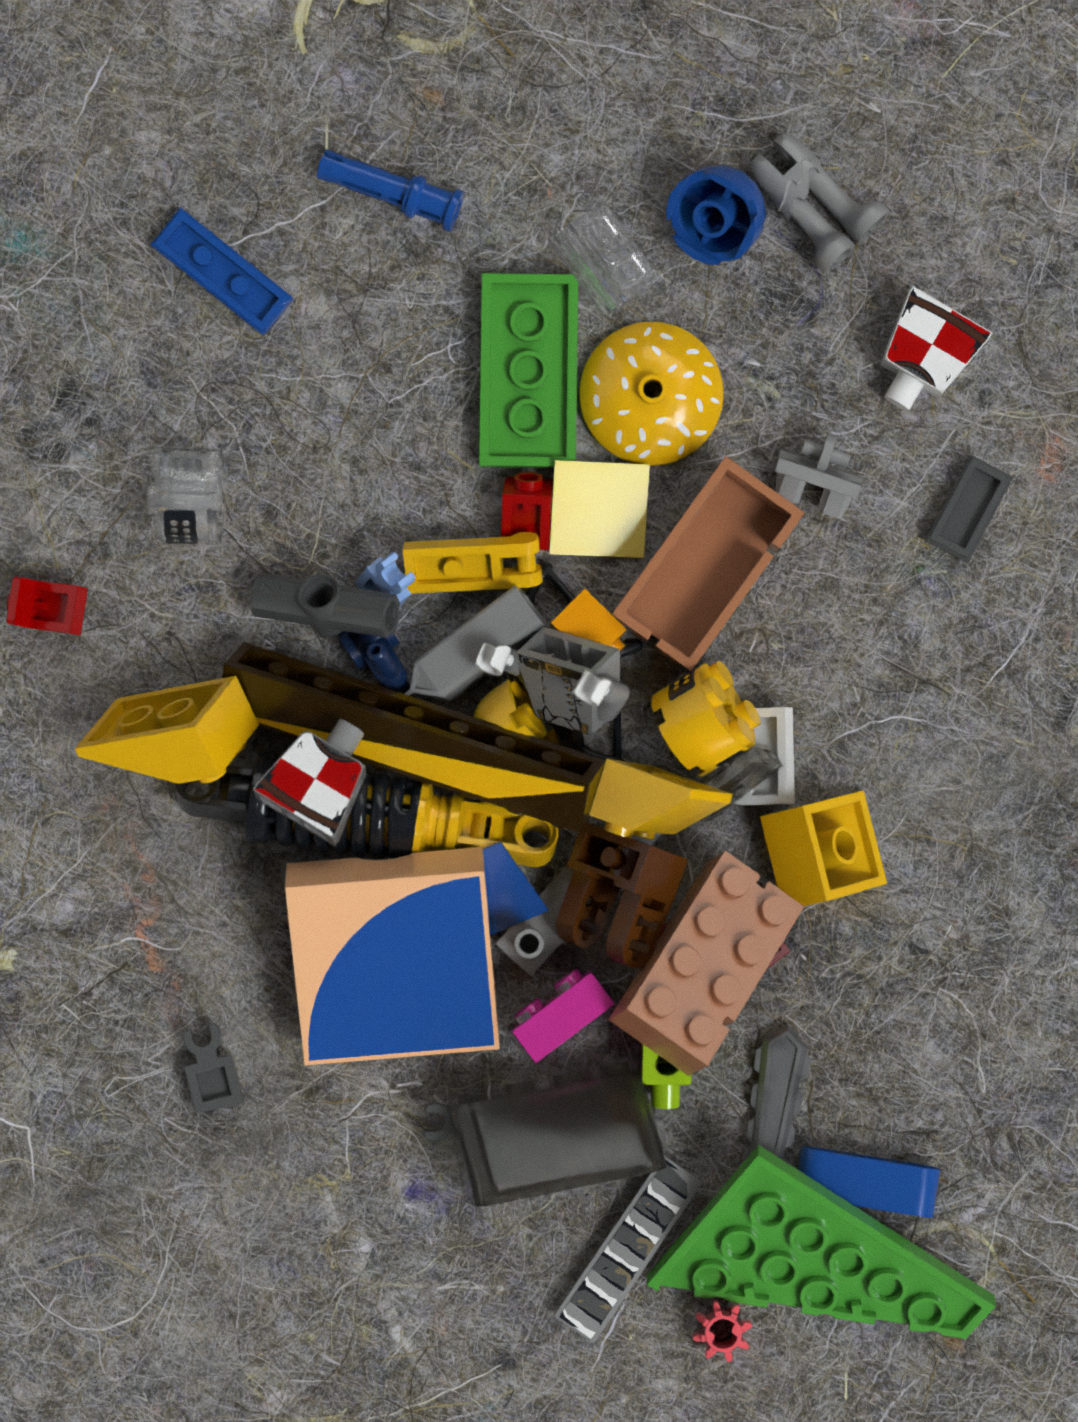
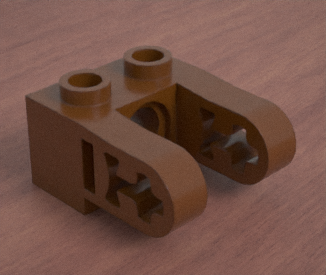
(603, 866)

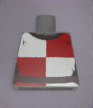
(316, 781)

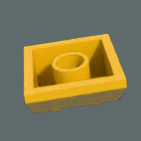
(651, 800)
(824, 849)

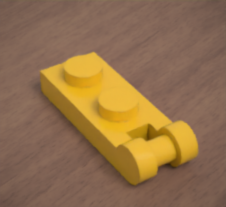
(472, 563)

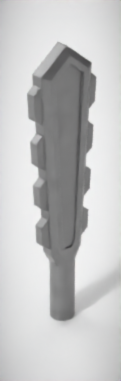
(776, 1095)

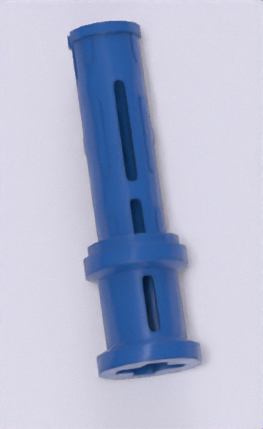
(411, 195)

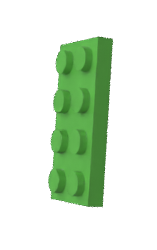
(528, 370)

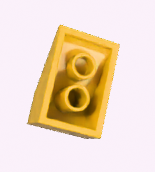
(174, 731)

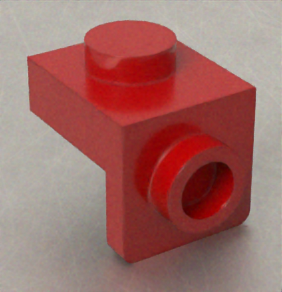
(46, 606)

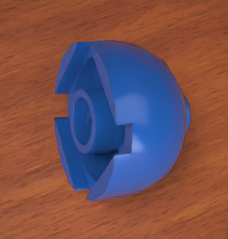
(716, 214)

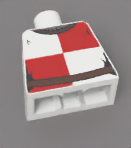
(928, 348)

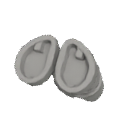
(790, 196)

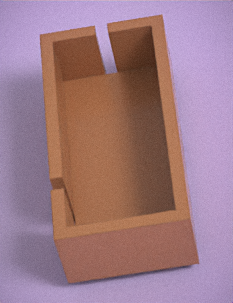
(707, 564)
(706, 963)

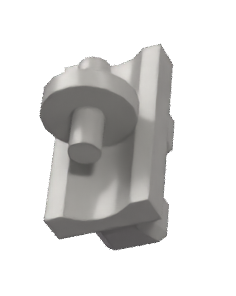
(837, 484)

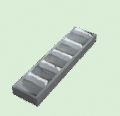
(627, 1249)

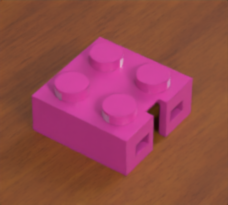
(550, 1024)

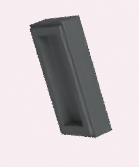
(968, 509)

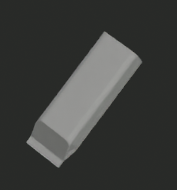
(450, 665)

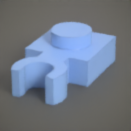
(386, 577)

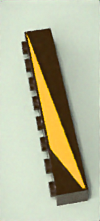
(421, 738)

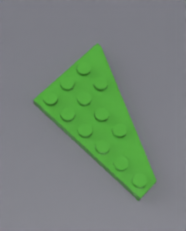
(803, 1246)

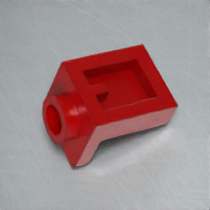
(527, 506)

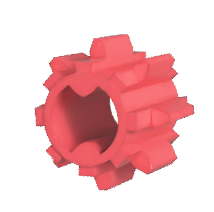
(707, 1334)

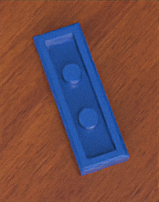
(222, 272)

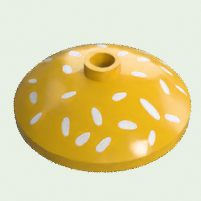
(644, 427)

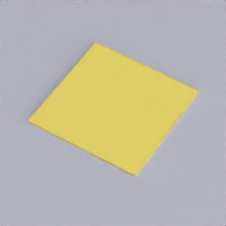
(599, 509)

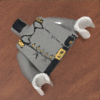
(566, 678)

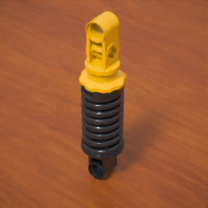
(379, 821)

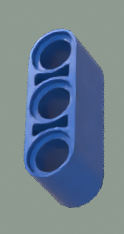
(873, 1180)

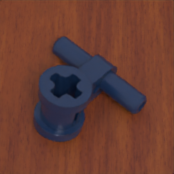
(379, 656)

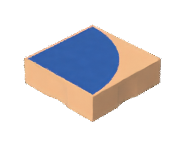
(392, 956)

